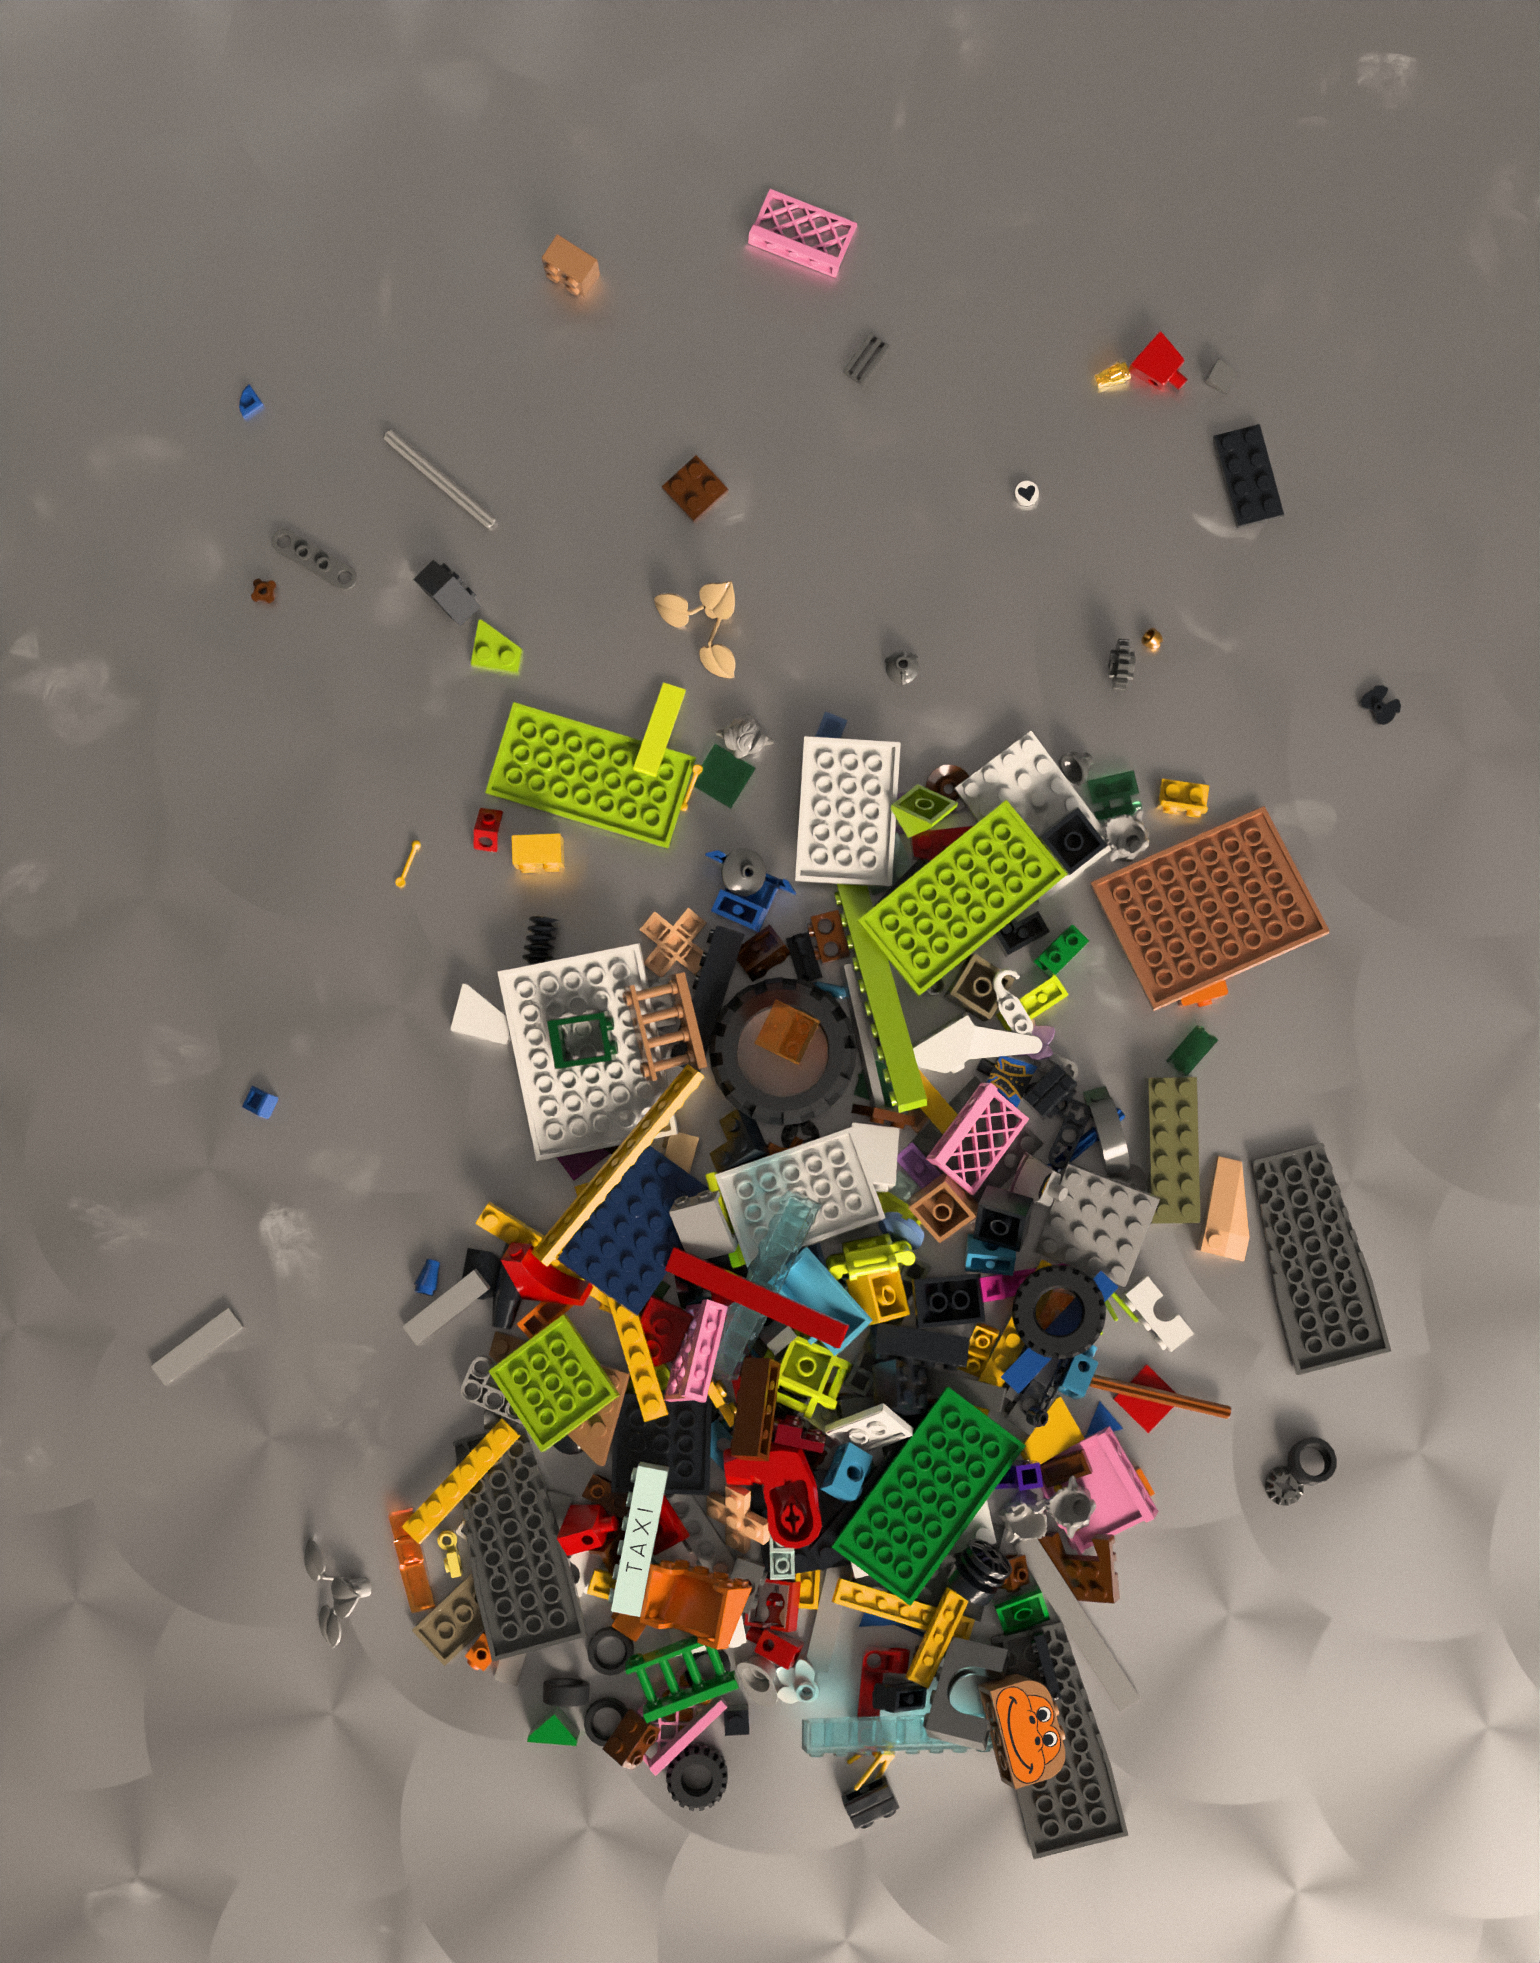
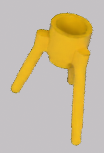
(885, 1759)

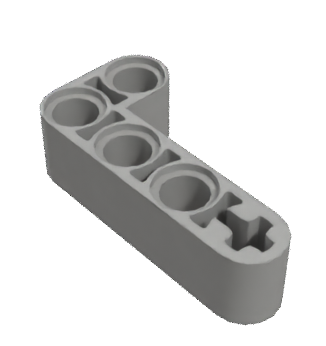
(485, 1389)

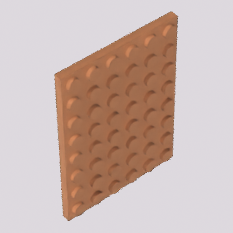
(1209, 908)

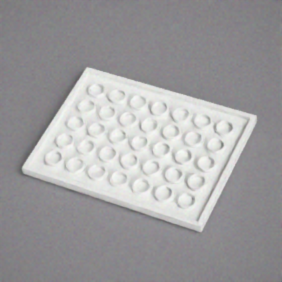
(589, 1103)

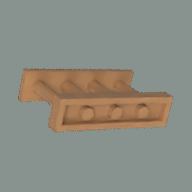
(688, 1033)

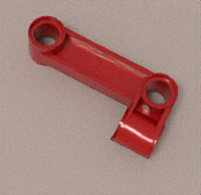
(892, 1661)

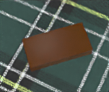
(1061, 1468)

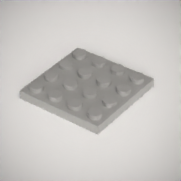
(1097, 1224)

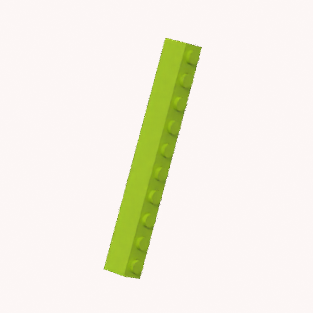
(882, 1002)

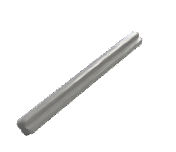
(439, 478)

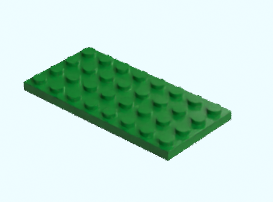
(928, 1496)

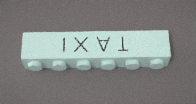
(639, 1539)

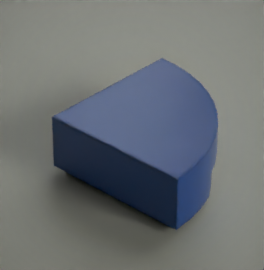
(249, 402)

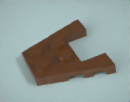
(1085, 1575)

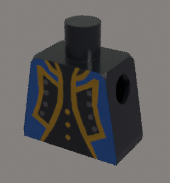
(1008, 1076)

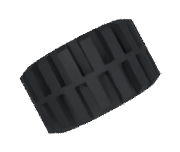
(697, 1797)

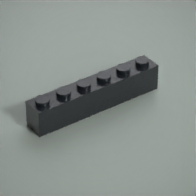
(712, 984)

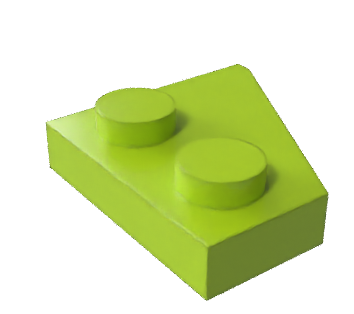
(495, 650)

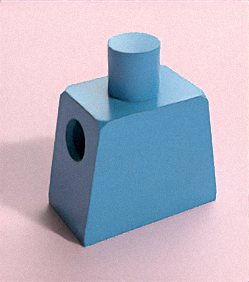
(1076, 1382)

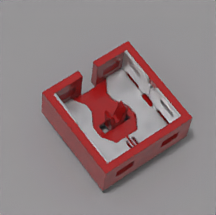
(770, 1611)

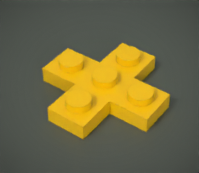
(718, 1393)

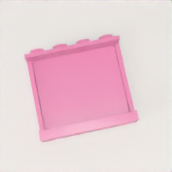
(1113, 1486)

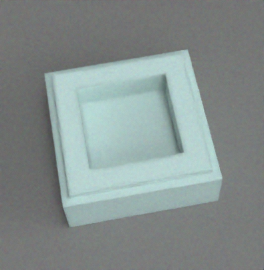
(903, 1187)

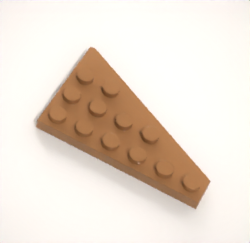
(595, 1433)

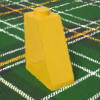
(1053, 1438)

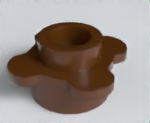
(268, 596)

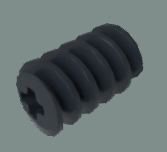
(540, 939)

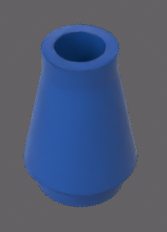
(428, 1278)

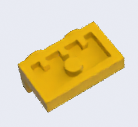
(1183, 797)

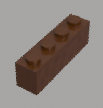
(755, 1409)

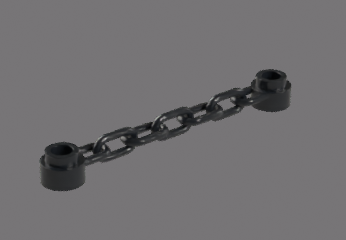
(1037, 1415)

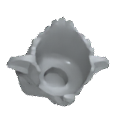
(744, 736)
(1126, 836)
(1071, 1507)
(1024, 1517)

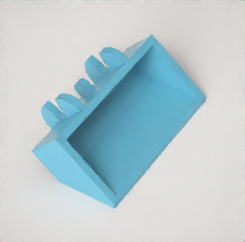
(817, 1288)

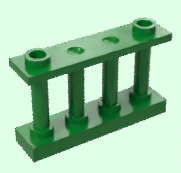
(678, 1698)

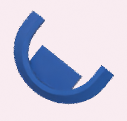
(752, 909)

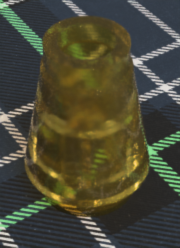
(1113, 375)

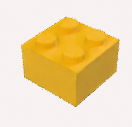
(538, 851)
(880, 1295)

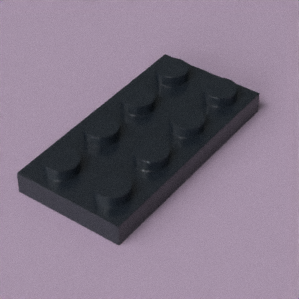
(1248, 476)

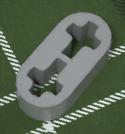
(1061, 1061)

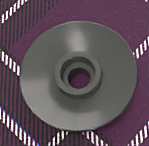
(734, 872)

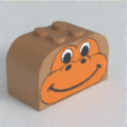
(1023, 1729)

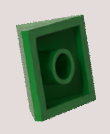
(1021, 1609)
(555, 1729)

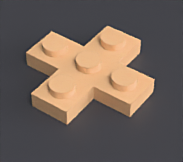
(674, 942)
(739, 1520)

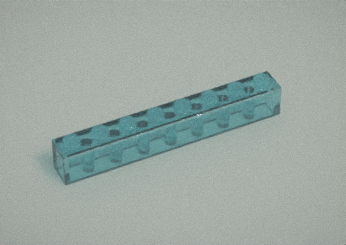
(770, 1270)
(873, 1735)

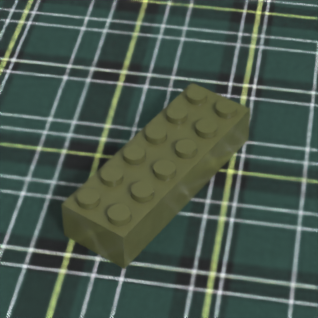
(1173, 1148)

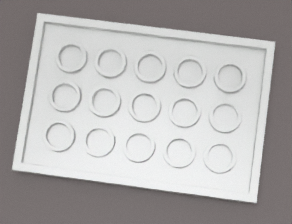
(1033, 787)
(847, 811)
(824, 1169)

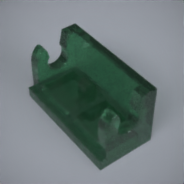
(1191, 1050)

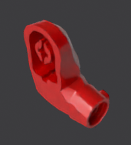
(787, 1491)

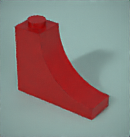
(542, 1283)

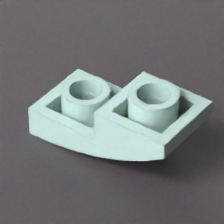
(781, 1562)

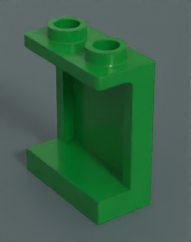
(1060, 951)

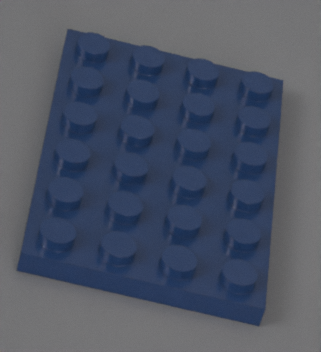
(632, 1232)

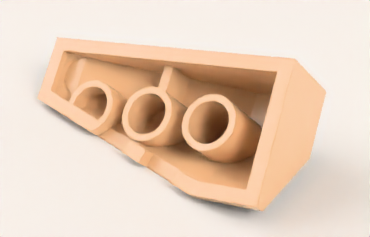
(1225, 1217)

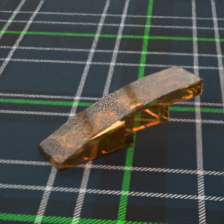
(412, 1564)

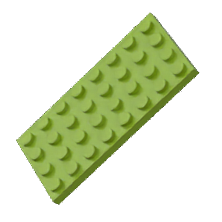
(588, 776)
(962, 898)

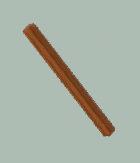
(1160, 1396)

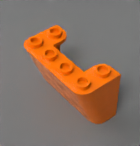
(694, 1601)

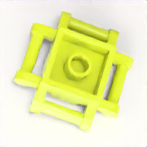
(869, 1257)
(805, 1374)

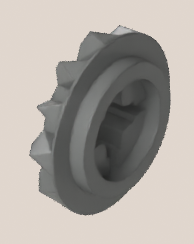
(808, 1128)
(1274, 1491)

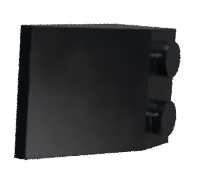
(948, 1301)

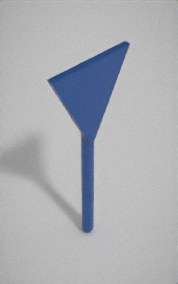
(1101, 1420)
(873, 1620)

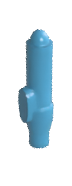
(835, 990)

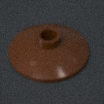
(947, 775)

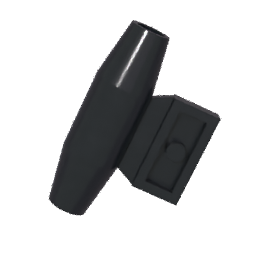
(504, 1293)

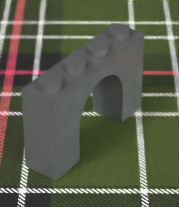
(962, 1660)

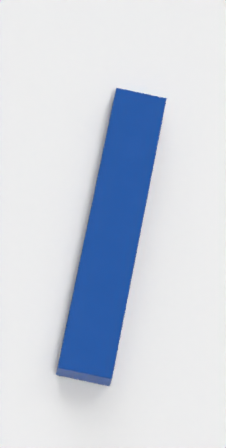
(1030, 1362)

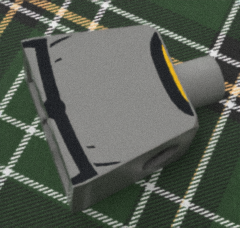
(1038, 1181)

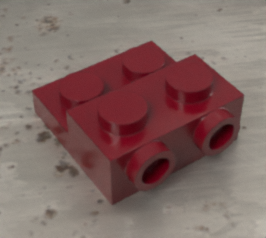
(790, 1432)

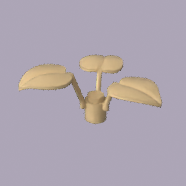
(719, 603)

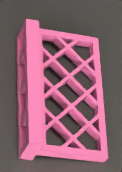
(790, 247)
(959, 1130)
(703, 1349)
(687, 1733)

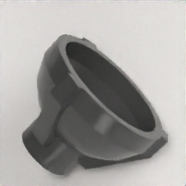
(898, 674)
(1076, 766)

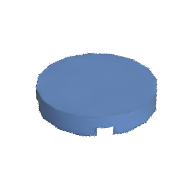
(902, 1229)

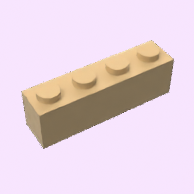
(681, 1149)

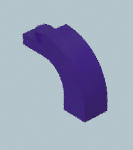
(1022, 1476)

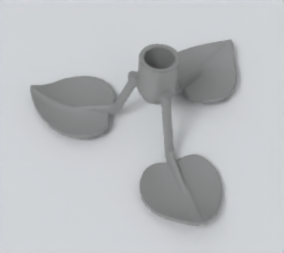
(344, 1591)

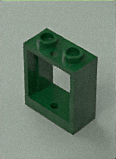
(558, 1043)

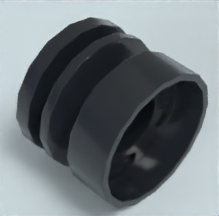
(979, 1572)

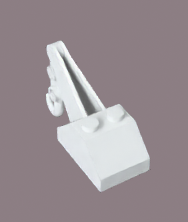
(961, 1039)

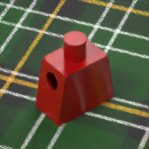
(1159, 364)
(585, 1528)
(785, 1649)

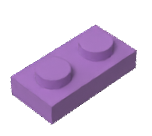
(917, 1166)

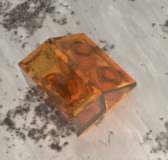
(787, 1032)

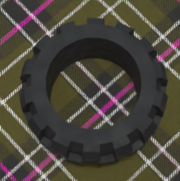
(803, 997)

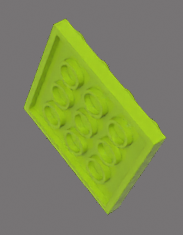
(554, 1383)

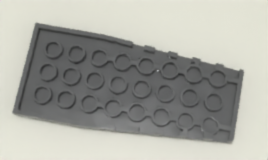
(1317, 1263)
(515, 1558)
(1082, 1799)

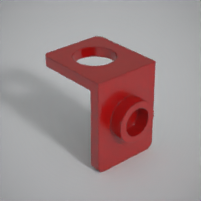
(487, 826)

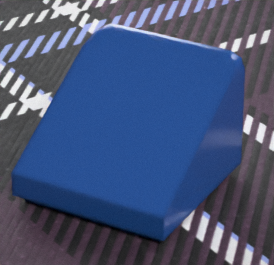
(260, 1102)

